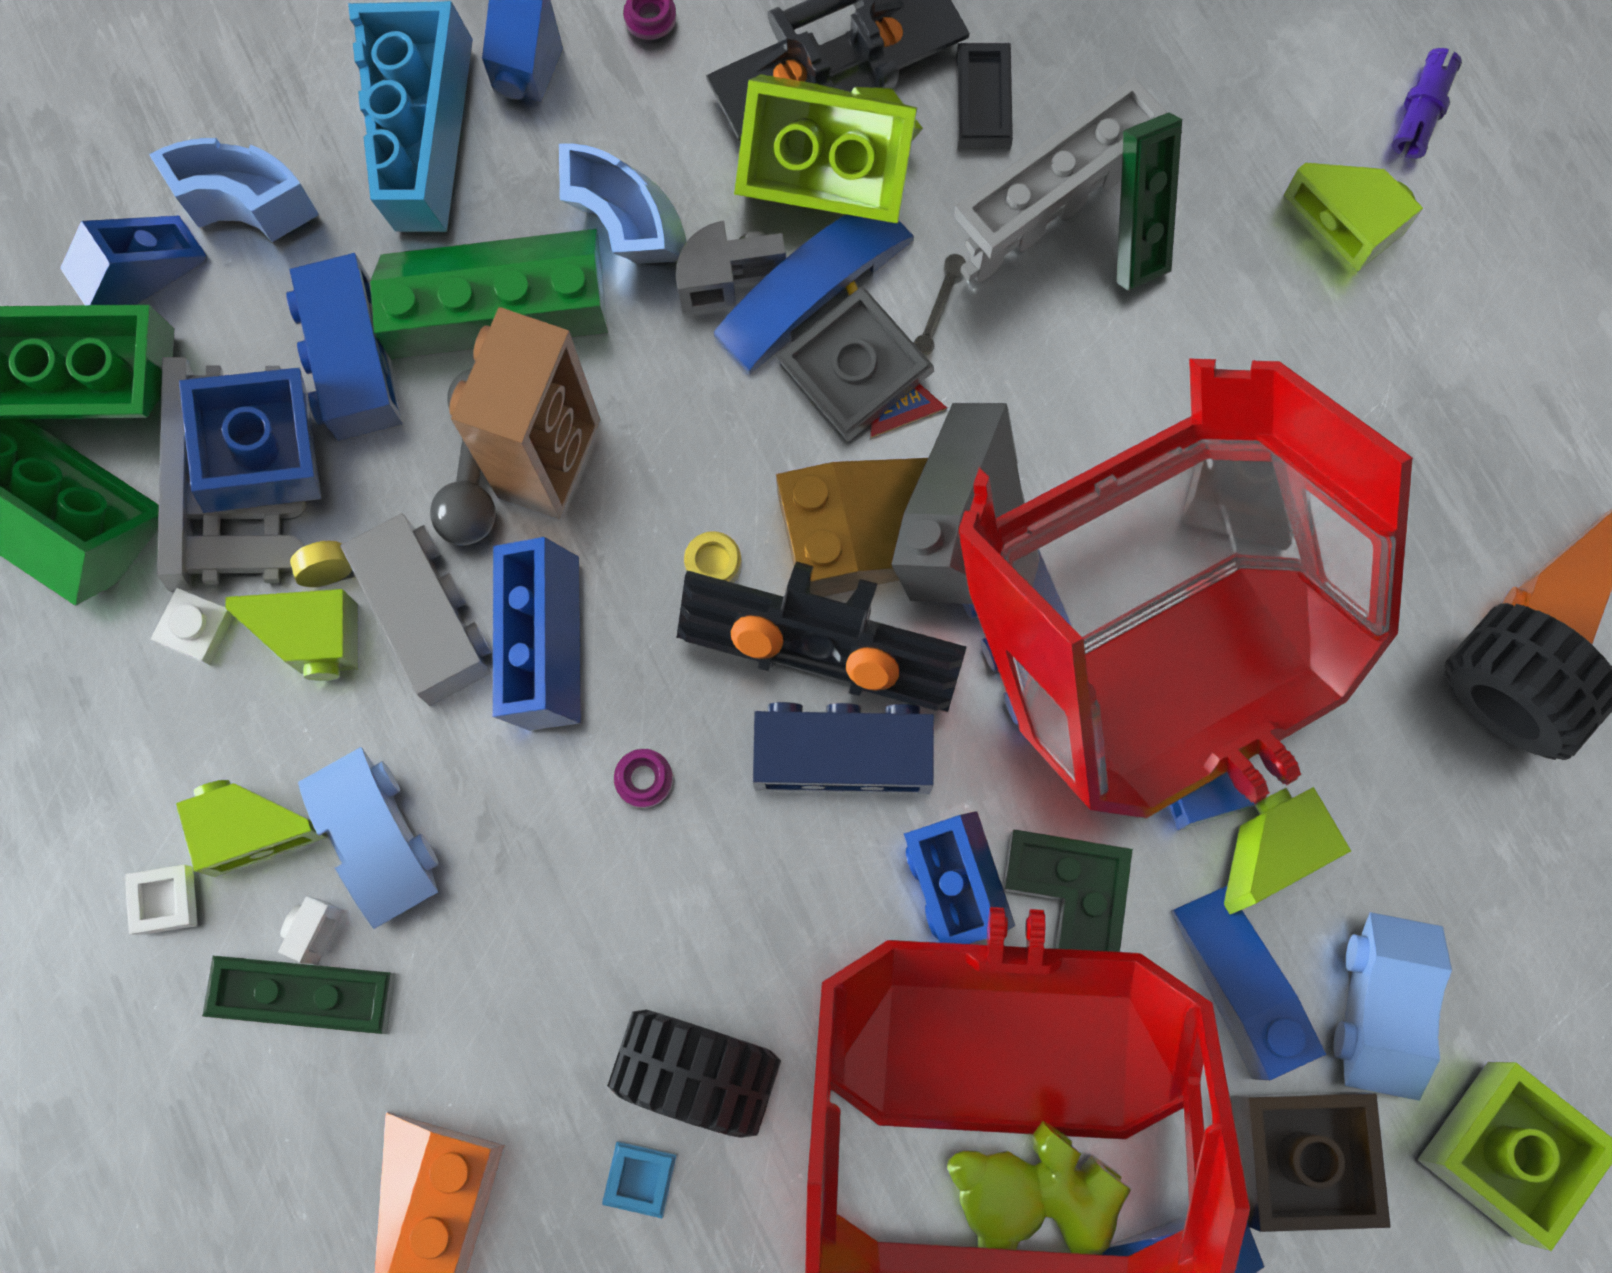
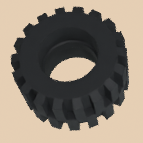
(1532, 681)
(694, 1074)

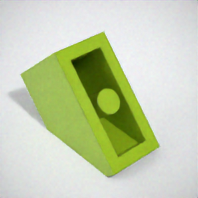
(1353, 208)
(305, 629)
(236, 828)
(1281, 847)

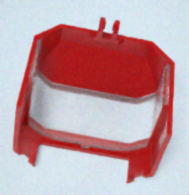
(1196, 590)

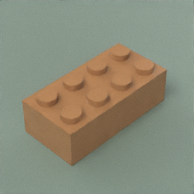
(526, 411)

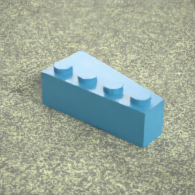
(412, 101)

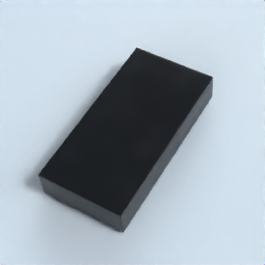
(984, 96)

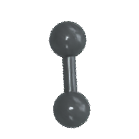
(463, 509)

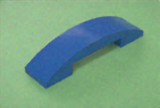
(806, 282)

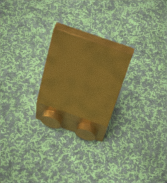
(847, 519)

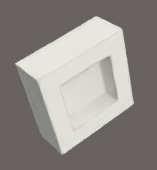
(192, 626)
(161, 900)
(309, 930)

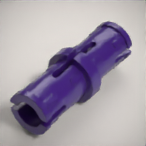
(1426, 103)

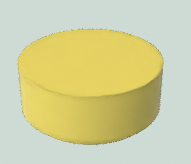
(714, 556)
(320, 564)

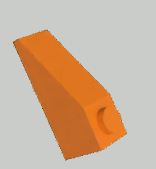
(1574, 582)

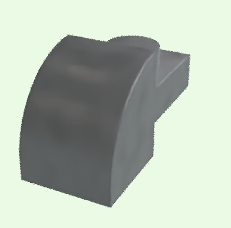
(712, 265)

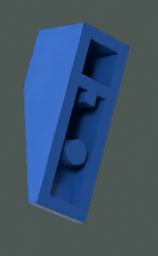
(1248, 988)

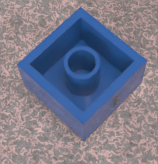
(249, 440)

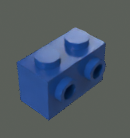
(956, 878)

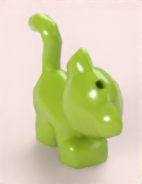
(1011, 1198)

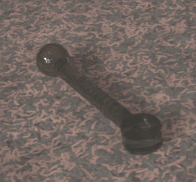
(952, 270)

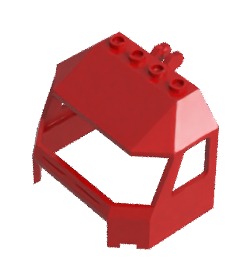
(1012, 1042)

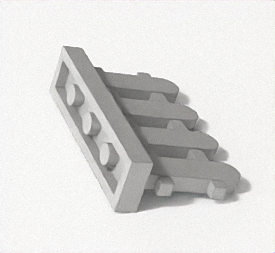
(1051, 180)
(211, 554)

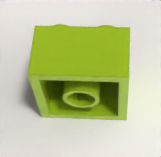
(1520, 1154)

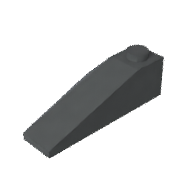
(928, 543)

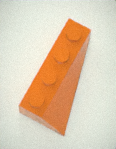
(432, 1196)

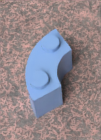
(234, 185)
(629, 204)
(379, 855)
(1393, 1006)

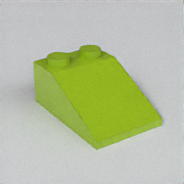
(824, 148)

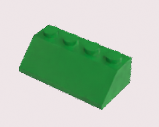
(446, 294)
(81, 361)
(66, 514)

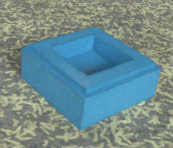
(640, 1179)

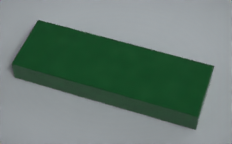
(1148, 200)
(299, 994)

